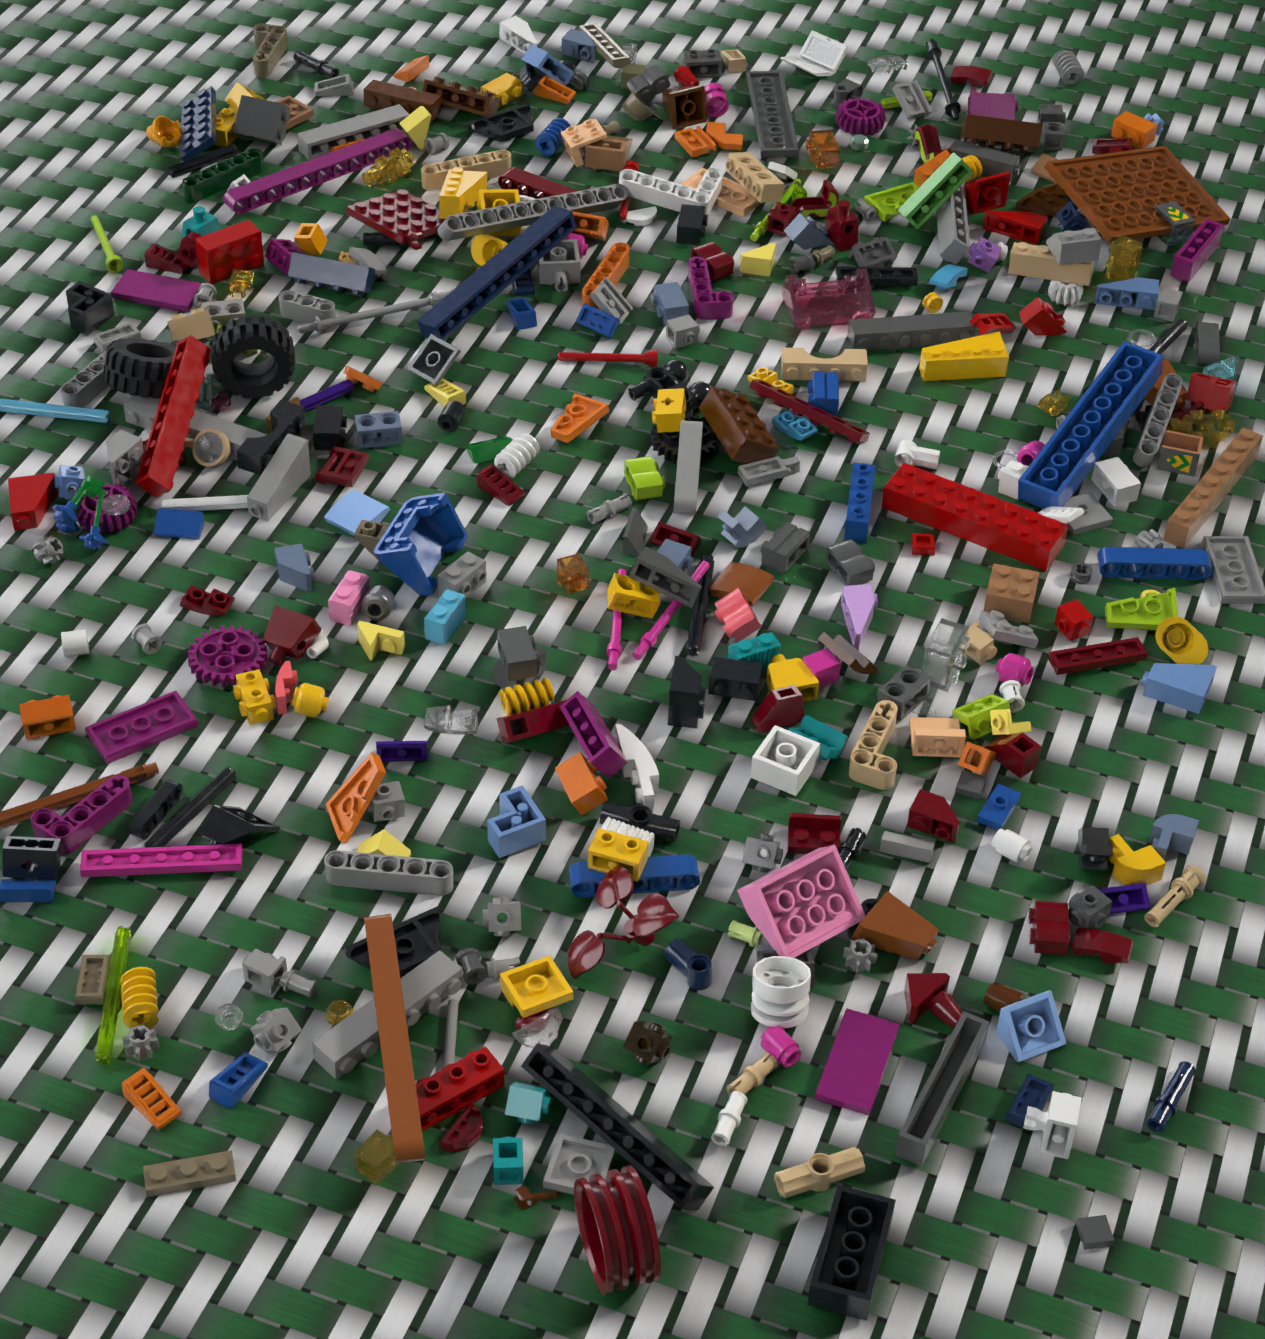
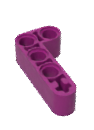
(705, 303)
(85, 817)

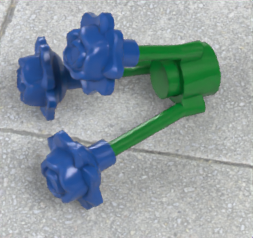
(67, 514)

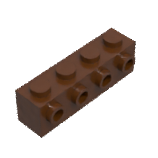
(384, 95)
(463, 98)

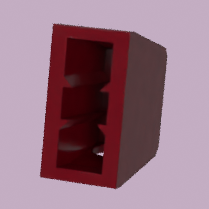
(842, 226)
(289, 634)

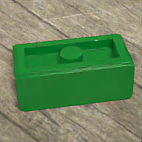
(487, 449)

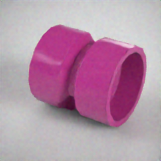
(715, 100)

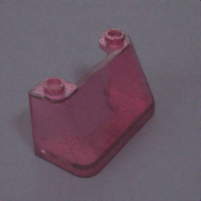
(828, 301)

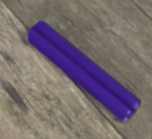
(327, 395)

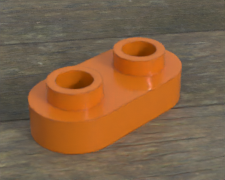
(368, 382)

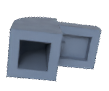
(743, 528)
(1173, 833)

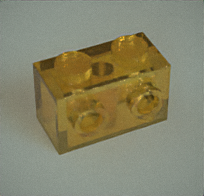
(1123, 259)

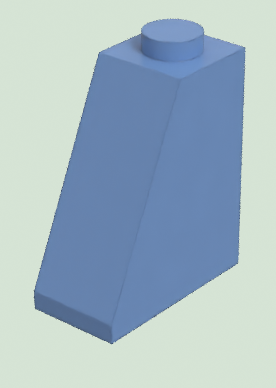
(547, 65)
(1179, 684)

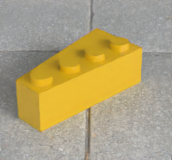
(965, 359)

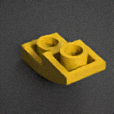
(772, 378)

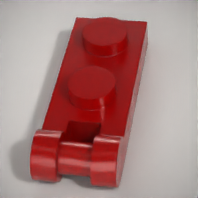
(992, 323)

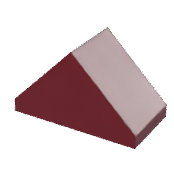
(920, 990)

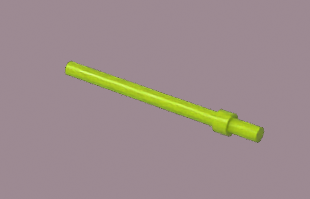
(762, 226)

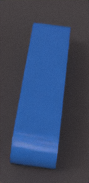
(1154, 563)
(658, 875)

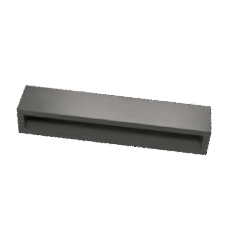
(909, 330)
(942, 1088)

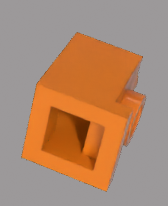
(976, 758)

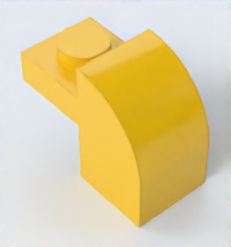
(1137, 866)

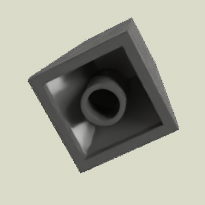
(434, 359)

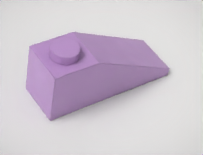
(858, 609)

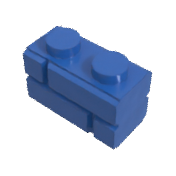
(824, 391)

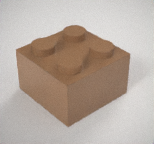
(1011, 592)

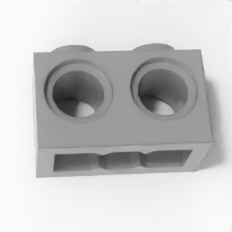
(224, 310)

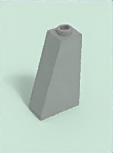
(280, 478)

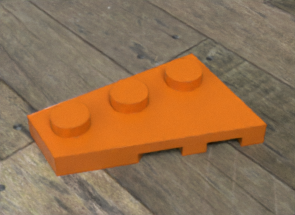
(578, 417)
(354, 796)

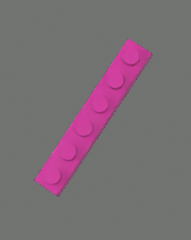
(161, 860)

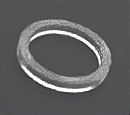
(1144, 332)
(1002, 453)

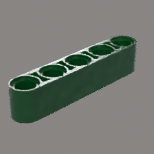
(221, 175)

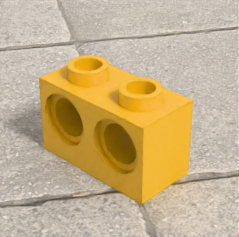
(632, 596)

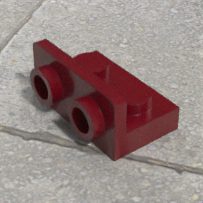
(812, 832)

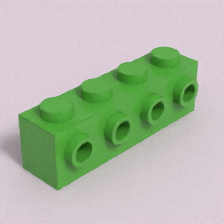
(935, 190)

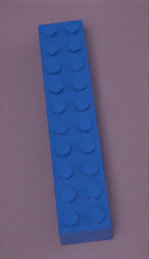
(1090, 427)

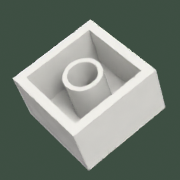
(785, 760)

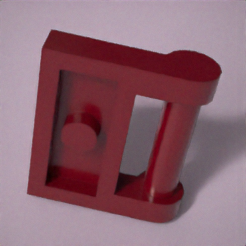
(347, 470)

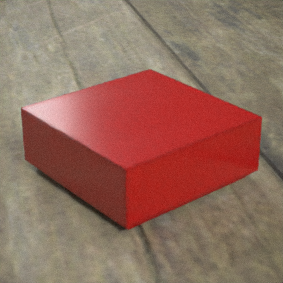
(922, 544)

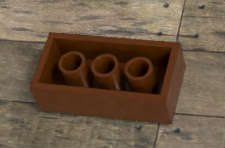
(1001, 133)
(738, 426)

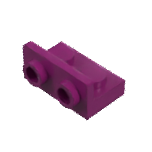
(280, 252)

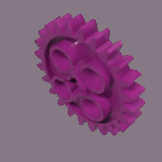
(225, 654)

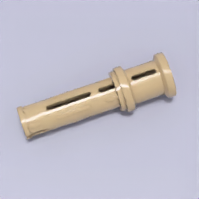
(1157, 913)

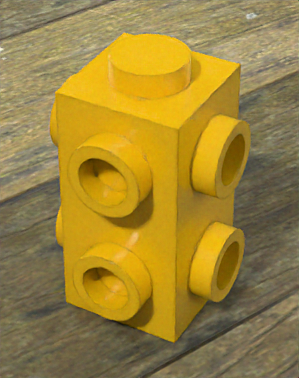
(254, 697)

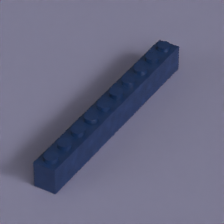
(497, 273)

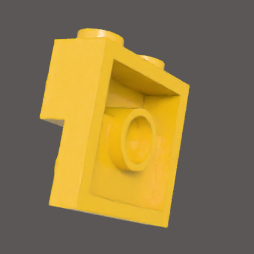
(535, 986)

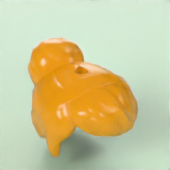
(163, 130)

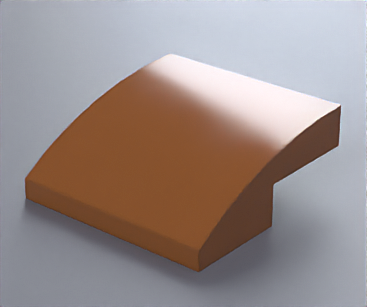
(748, 579)

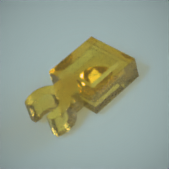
(240, 282)
(1054, 403)

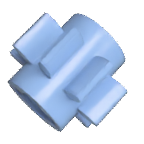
(1157, 120)

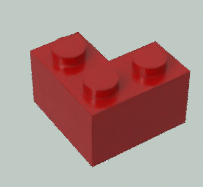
(1211, 391)

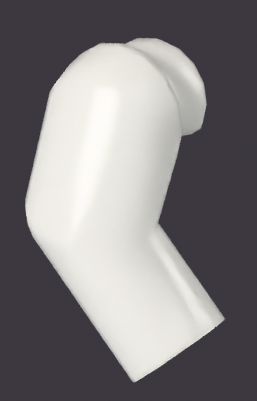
(319, 645)

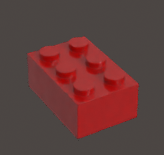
(229, 250)

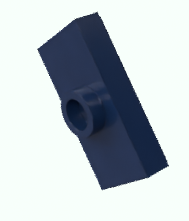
(1032, 1093)

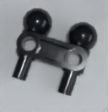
(671, 376)

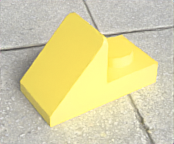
(378, 637)

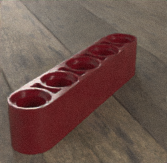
(531, 184)

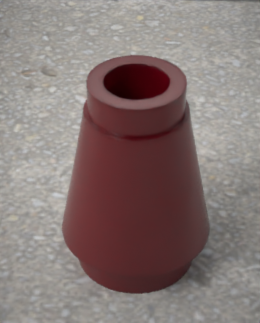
(945, 1009)

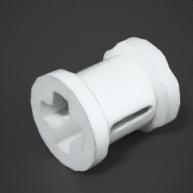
(1013, 696)

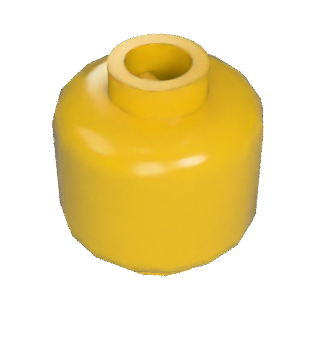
(309, 700)

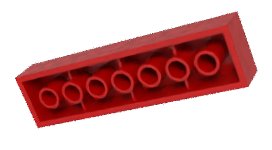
(974, 516)

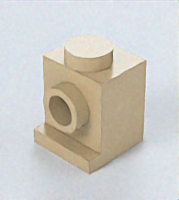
(981, 644)

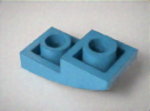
(948, 276)
(793, 426)

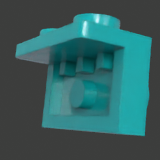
(830, 740)

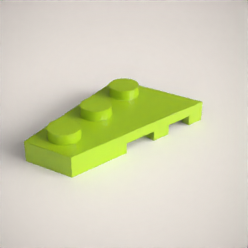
(890, 200)
(1142, 612)

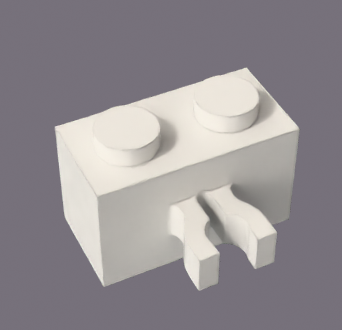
(1057, 1124)

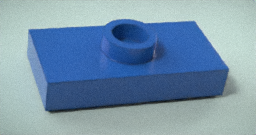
(597, 320)
(999, 807)

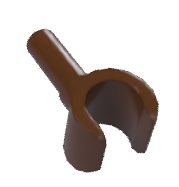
(525, 1199)

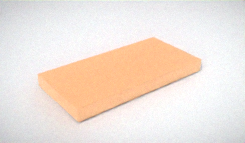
(731, 197)

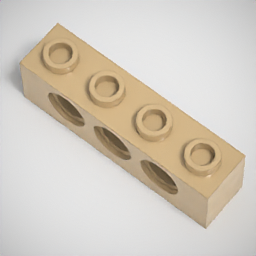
(754, 177)

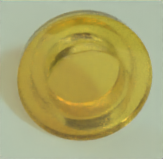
(338, 1011)

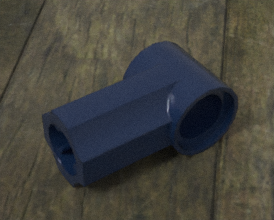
(692, 965)

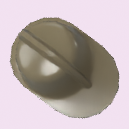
(637, 108)

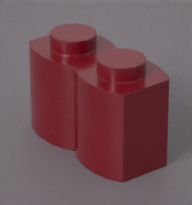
(718, 262)
(1050, 927)

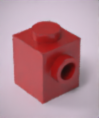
(1073, 620)

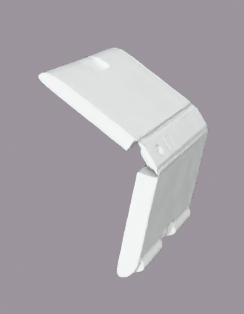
(819, 55)

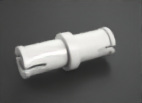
(729, 1118)

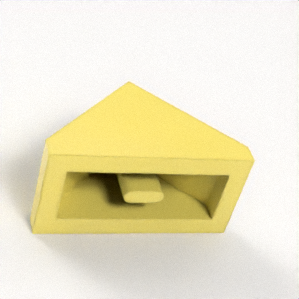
(417, 126)
(759, 260)
(384, 844)

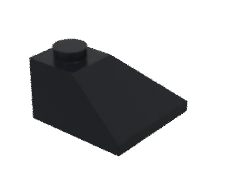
(235, 826)

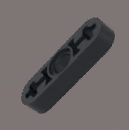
(529, 76)
(156, 809)

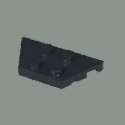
(504, 124)
(414, 939)

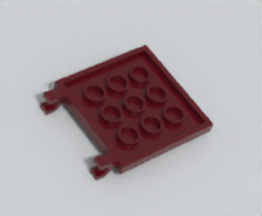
(398, 216)

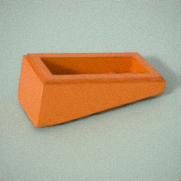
(554, 90)
(139, 1085)

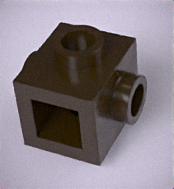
(648, 1042)

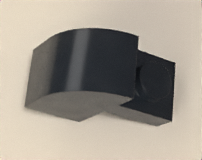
(1094, 848)

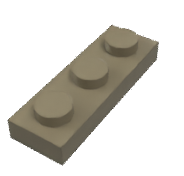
(189, 1173)

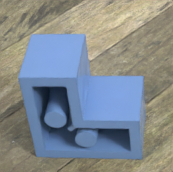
(517, 825)

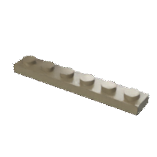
(606, 46)

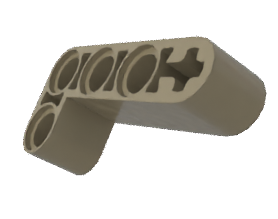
(272, 44)

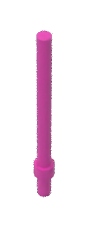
(650, 638)
(614, 647)

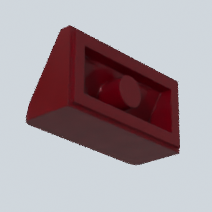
(669, 532)

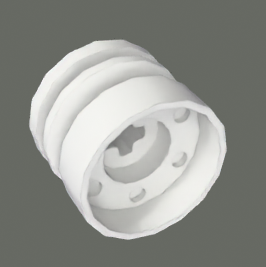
(780, 991)

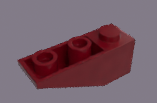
(531, 722)

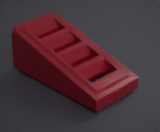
(164, 259)
(491, 475)

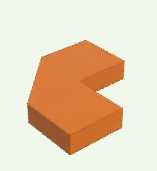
(726, 141)

